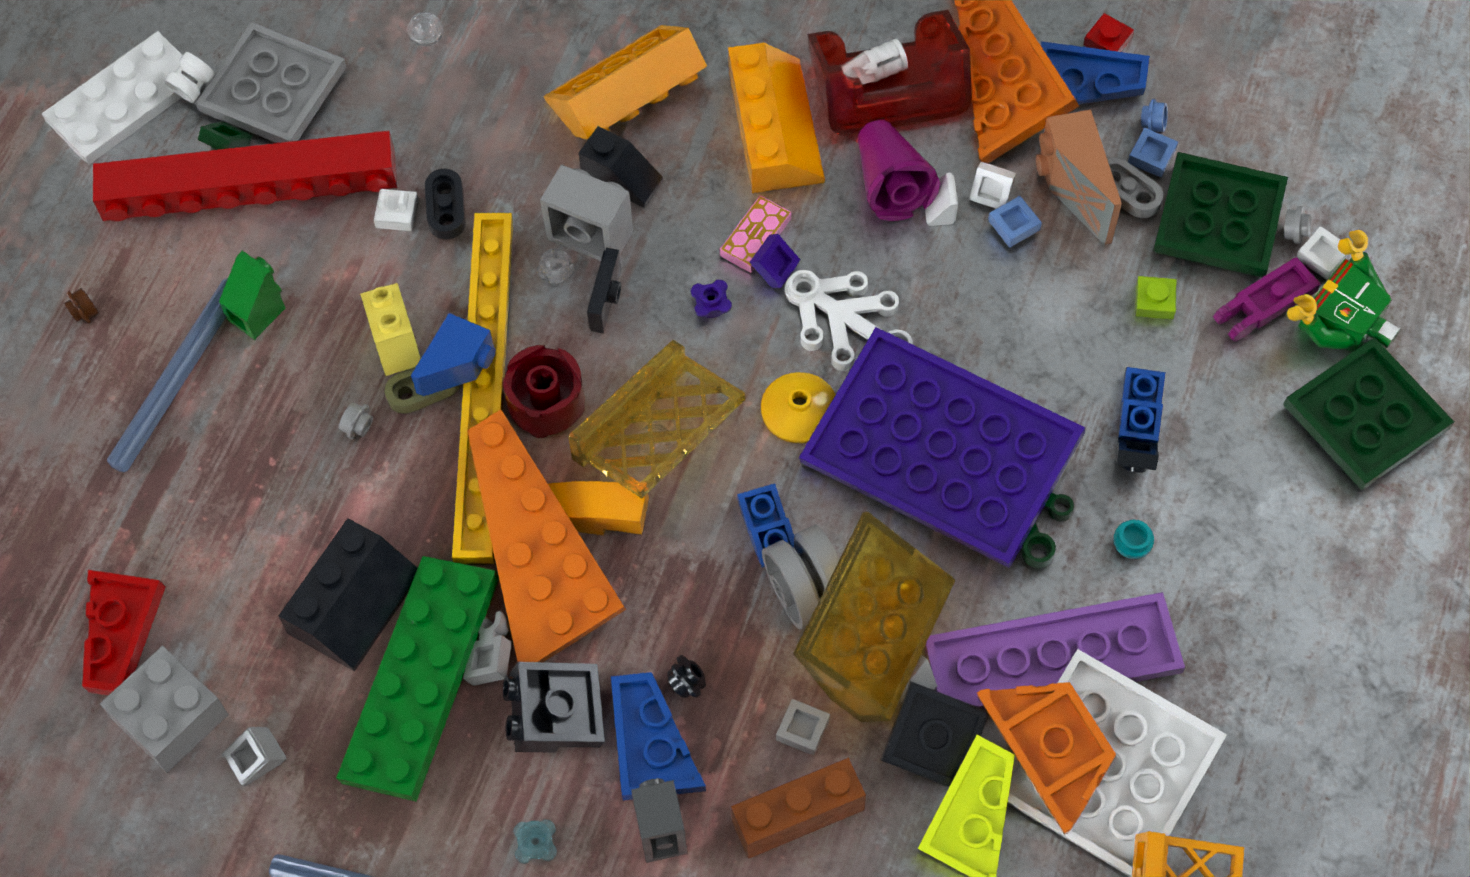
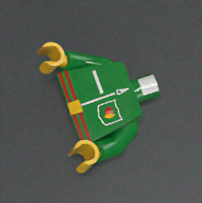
(1348, 304)

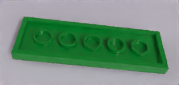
(418, 678)

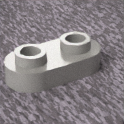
(1135, 186)

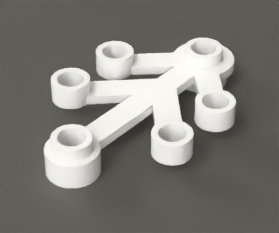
(840, 312)

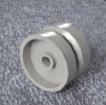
(801, 572)

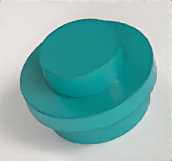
(1133, 539)

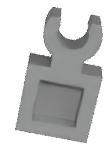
(490, 653)

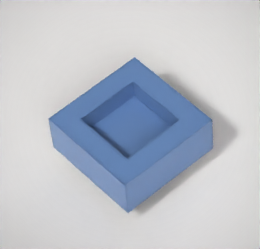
(1152, 152)
(1014, 221)

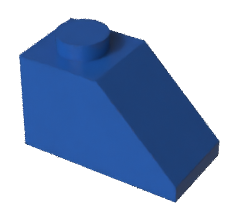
(453, 356)

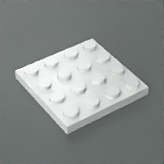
(1155, 770)

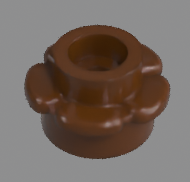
(80, 306)

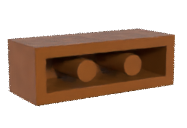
(798, 808)

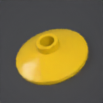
(793, 421)

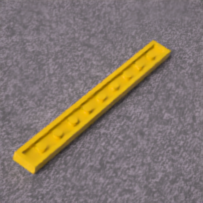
(484, 395)

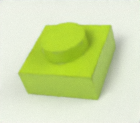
(1155, 297)

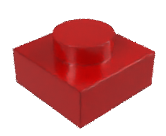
(1108, 34)

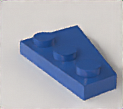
(1098, 73)
(649, 738)

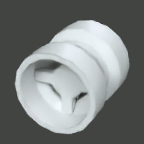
(189, 77)

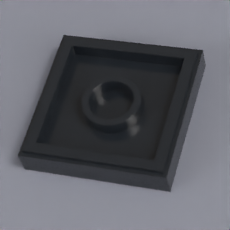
(933, 733)

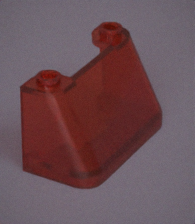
(929, 90)

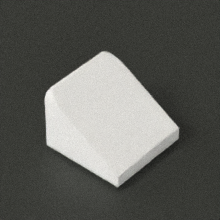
(945, 205)

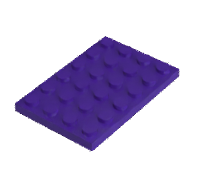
(942, 446)

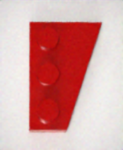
(119, 625)

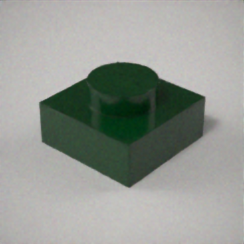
(223, 136)

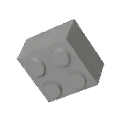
(586, 213)
(164, 709)

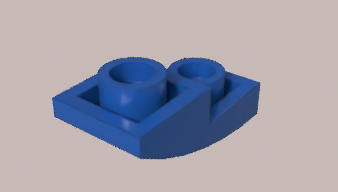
(1141, 405)
(765, 518)

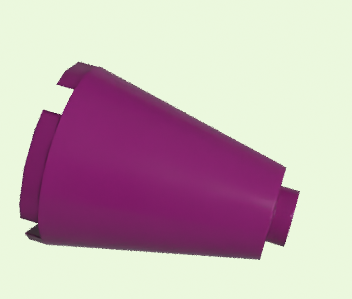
(894, 173)

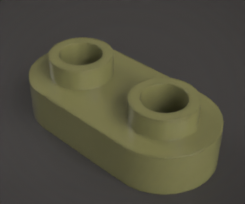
(401, 384)

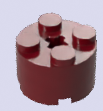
(544, 390)

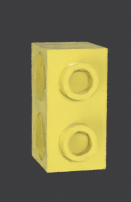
(391, 329)

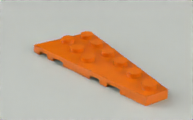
(1010, 77)

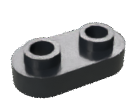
(445, 206)

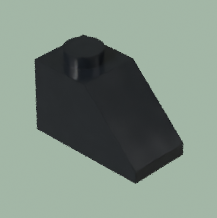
(618, 161)

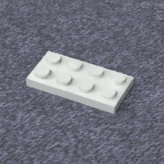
(117, 99)

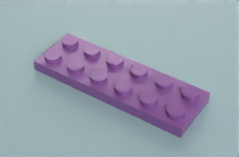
(1124, 634)

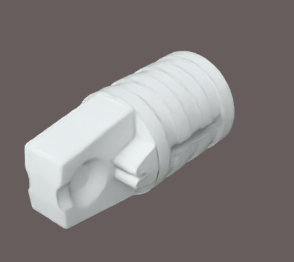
(866, 67)

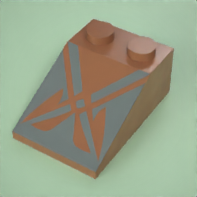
(1080, 172)

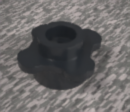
(686, 677)

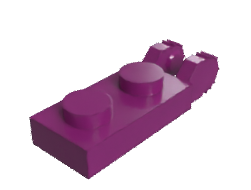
(1268, 298)

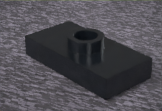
(605, 290)

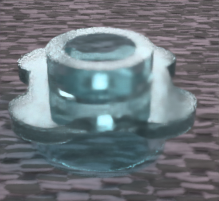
(535, 829)

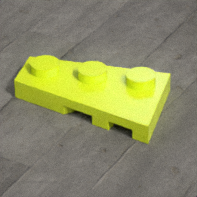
(973, 812)

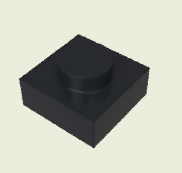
(1136, 455)

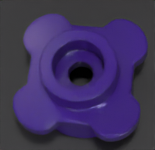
(715, 307)

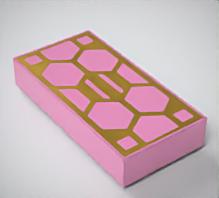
(751, 232)

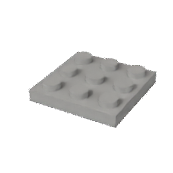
(271, 84)

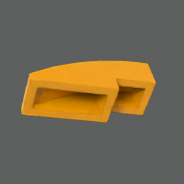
(601, 506)

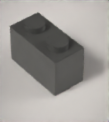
(659, 820)

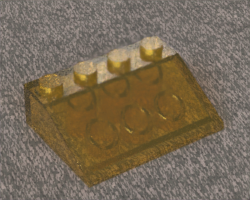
(873, 621)

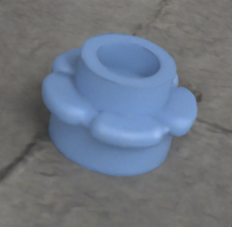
(1155, 116)

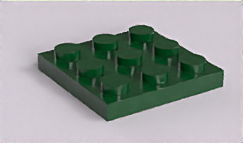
(1221, 214)
(1368, 413)

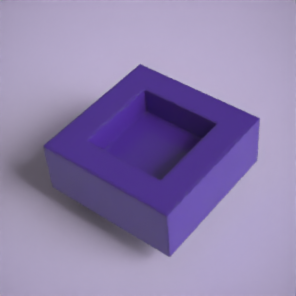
(775, 261)

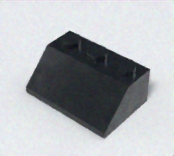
(349, 595)

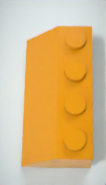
(627, 80)
(774, 118)

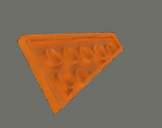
(543, 565)

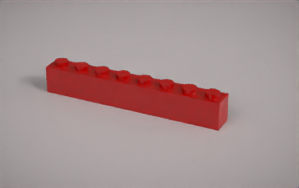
(244, 176)

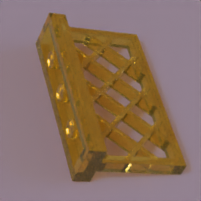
(629, 407)

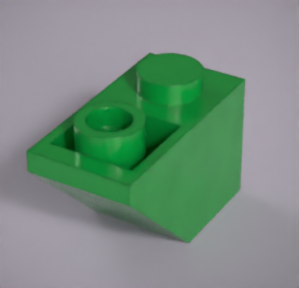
(251, 295)

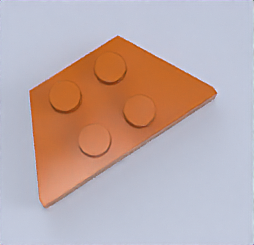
(1053, 743)

